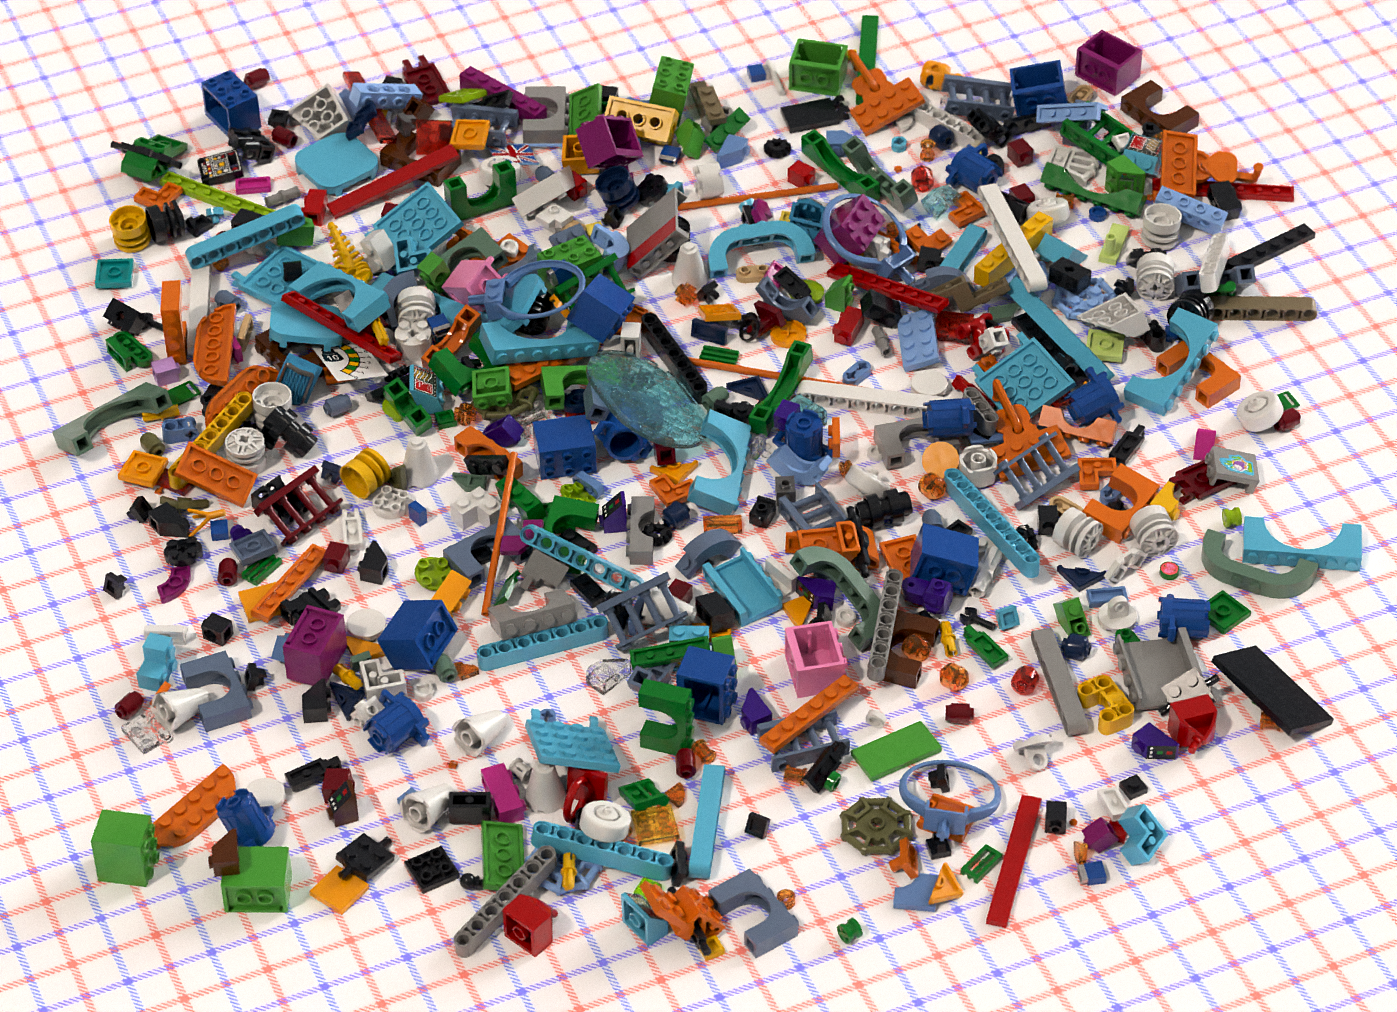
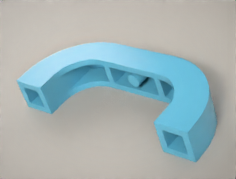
(755, 234)

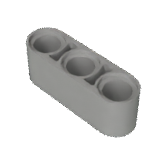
(984, 413)

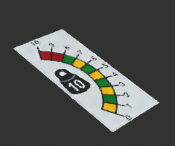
(349, 361)

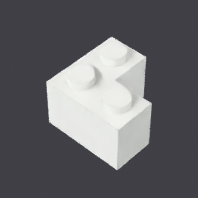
(378, 251)
(628, 340)
(474, 508)
(375, 680)

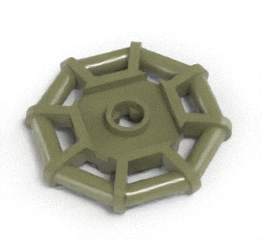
(515, 408)
(876, 835)

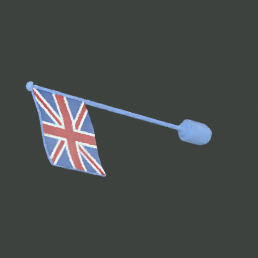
(522, 152)

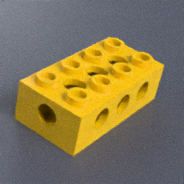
(651, 114)

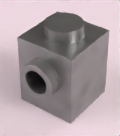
(785, 487)

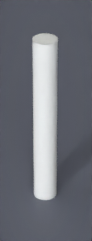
(775, 78)

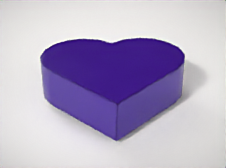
(238, 532)

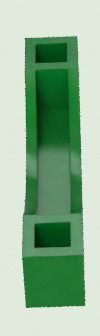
(819, 151)
(1125, 200)
(795, 366)

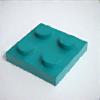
(114, 273)

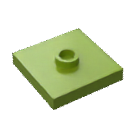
(462, 95)

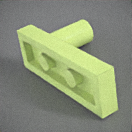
(1113, 244)

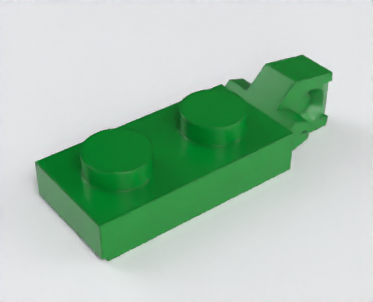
(985, 647)

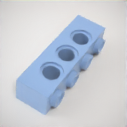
(383, 94)
(1194, 211)

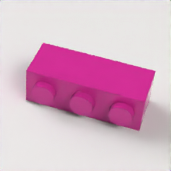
(504, 793)

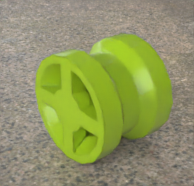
(1231, 517)

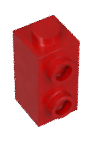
(315, 205)
(848, 326)

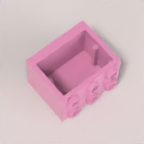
(814, 657)

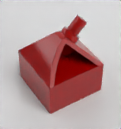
(1192, 722)
(529, 923)

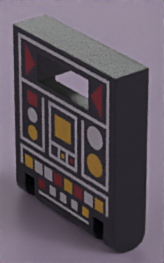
(217, 167)

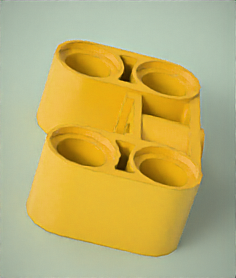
(1117, 710)

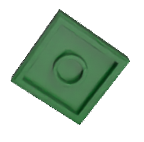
(1226, 612)

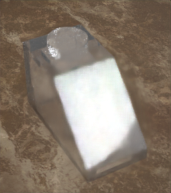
(607, 674)

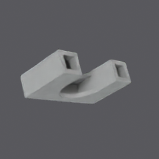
(552, 128)
(891, 435)
(510, 624)

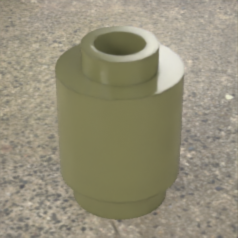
(152, 444)

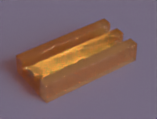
(731, 523)

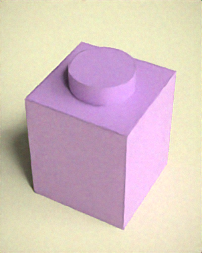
(165, 371)

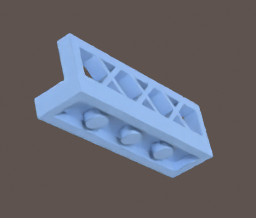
(1073, 111)

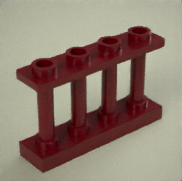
(295, 488)

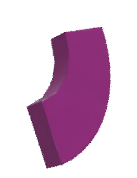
(175, 585)

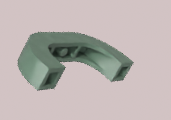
(898, 195)
(1252, 578)
(851, 583)

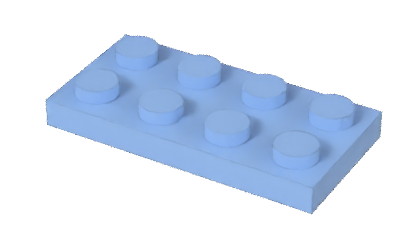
(918, 340)

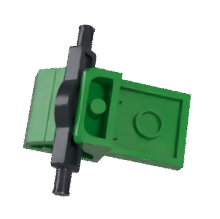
(150, 156)

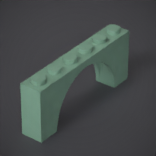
(77, 434)

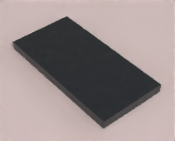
(1272, 690)

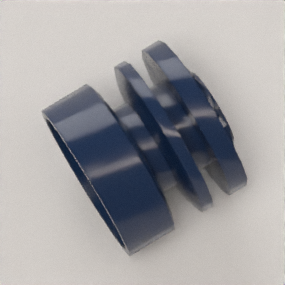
(618, 188)

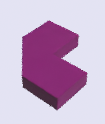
(761, 211)
(513, 544)

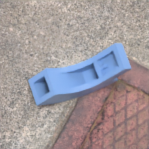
(611, 243)
(805, 472)

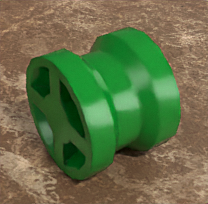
(849, 930)

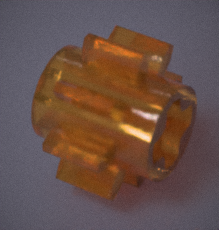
(685, 294)
(465, 414)

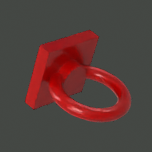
(585, 787)

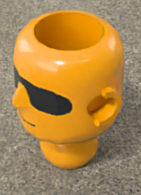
(933, 74)

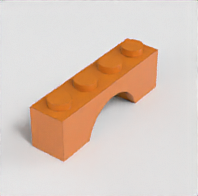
(463, 328)
(1100, 431)
(475, 443)

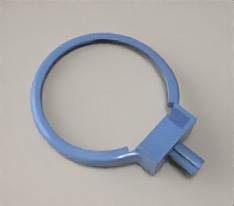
(888, 266)
(496, 292)
(943, 820)

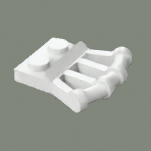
(1075, 161)

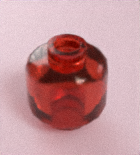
(922, 178)
(1025, 680)

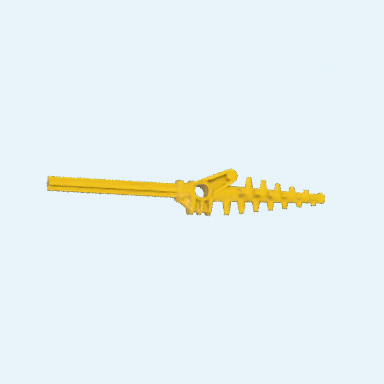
(357, 268)

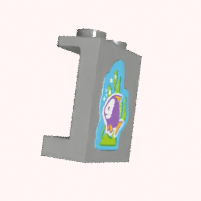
(1233, 467)

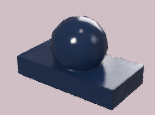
(709, 331)

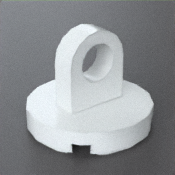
(1117, 615)
(1034, 746)

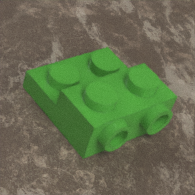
(491, 387)

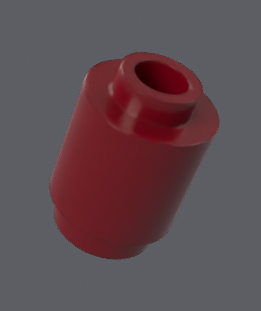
(256, 78)
(284, 137)
(1288, 420)
(227, 572)
(129, 705)
(959, 713)
(685, 763)

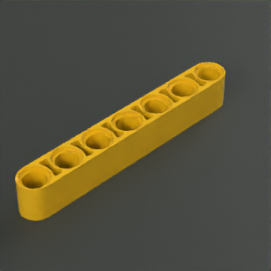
(215, 433)

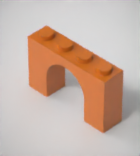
(174, 328)
(1211, 391)
(1136, 488)

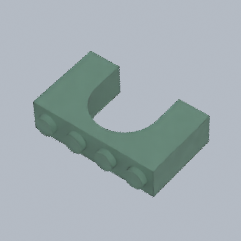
(476, 245)

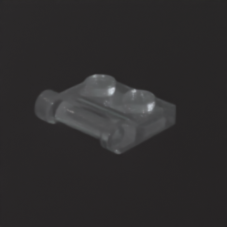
(536, 414)
(142, 736)

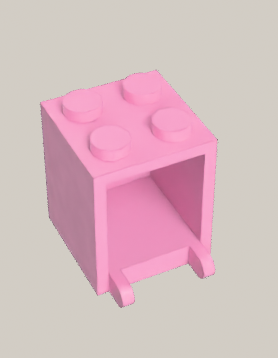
(470, 279)

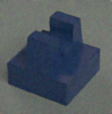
(330, 469)

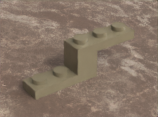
(707, 102)
(965, 298)

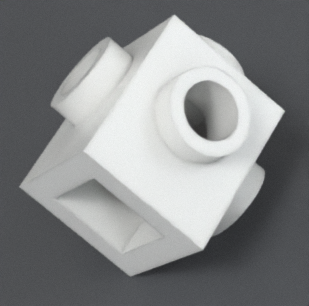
(993, 340)
(365, 711)

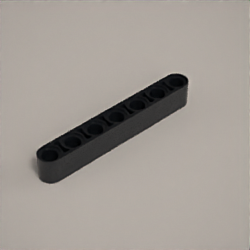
(673, 356)

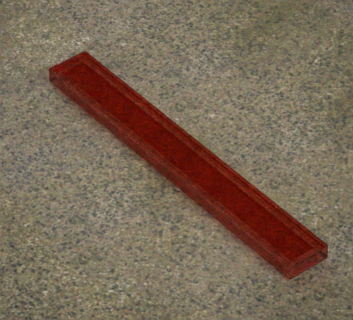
(378, 124)

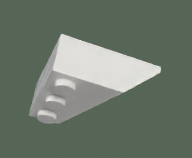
(322, 112)
(544, 192)
(1118, 315)

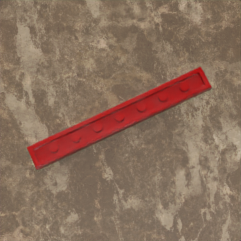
(393, 181)
(1245, 191)
(890, 288)
(339, 326)
(1014, 861)

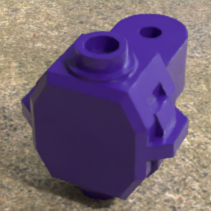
(932, 595)

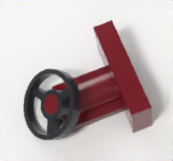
(769, 316)

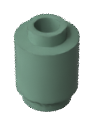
(710, 397)
(445, 669)

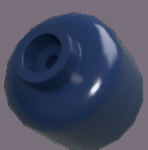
(942, 136)
(676, 515)
(1076, 647)

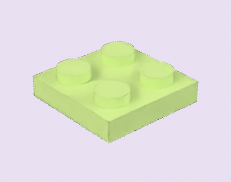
(1106, 344)

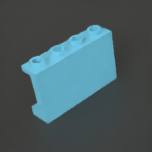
(744, 587)

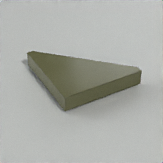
(398, 477)
(184, 503)

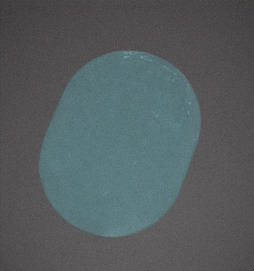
(646, 399)

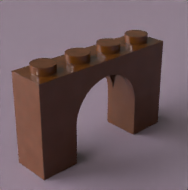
(1139, 100)
(397, 156)
(273, 353)
(905, 670)

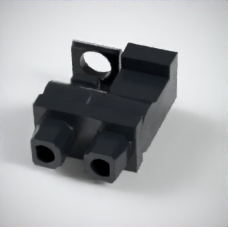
(989, 127)
(251, 140)
(277, 483)
(313, 598)

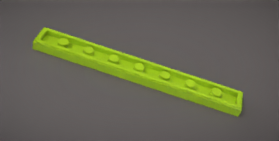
(212, 195)

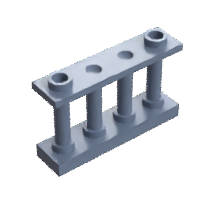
(977, 87)
(497, 116)
(1051, 478)
(797, 520)
(643, 591)
(809, 755)

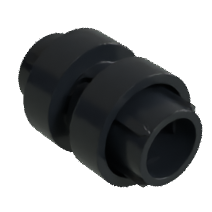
(282, 425)
(890, 507)

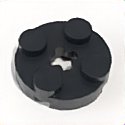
(652, 189)
(183, 551)

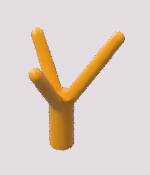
(208, 515)

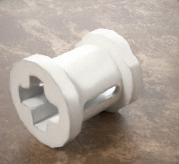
(517, 771)

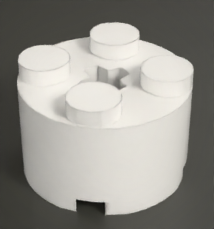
(709, 181)
(413, 339)
(978, 465)

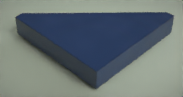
(749, 387)
(1080, 577)
(346, 698)

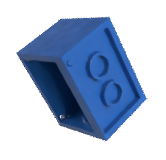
(1036, 86)
(230, 102)
(601, 308)
(564, 446)
(945, 556)
(417, 634)
(712, 683)

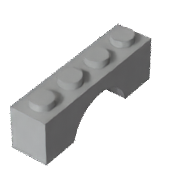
(641, 546)

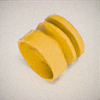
(130, 228)
(365, 473)

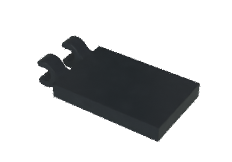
(814, 114)

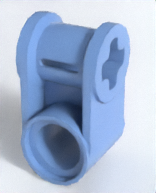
(178, 430)

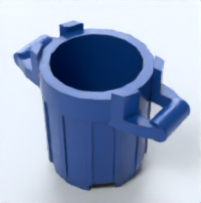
(972, 168)
(1094, 400)
(949, 418)
(804, 436)
(621, 441)
(1183, 613)
(396, 723)
(245, 814)

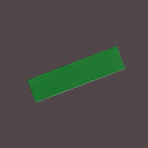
(665, 653)

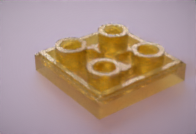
(655, 825)

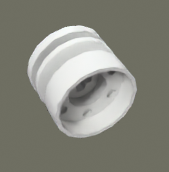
(1161, 226)
(1155, 276)
(415, 304)
(267, 398)
(247, 449)
(1154, 530)
(1077, 532)

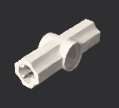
(986, 572)

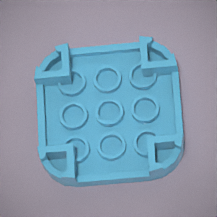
(336, 163)
(519, 300)
(294, 326)

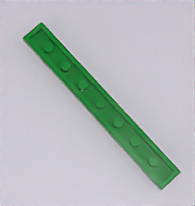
(868, 44)

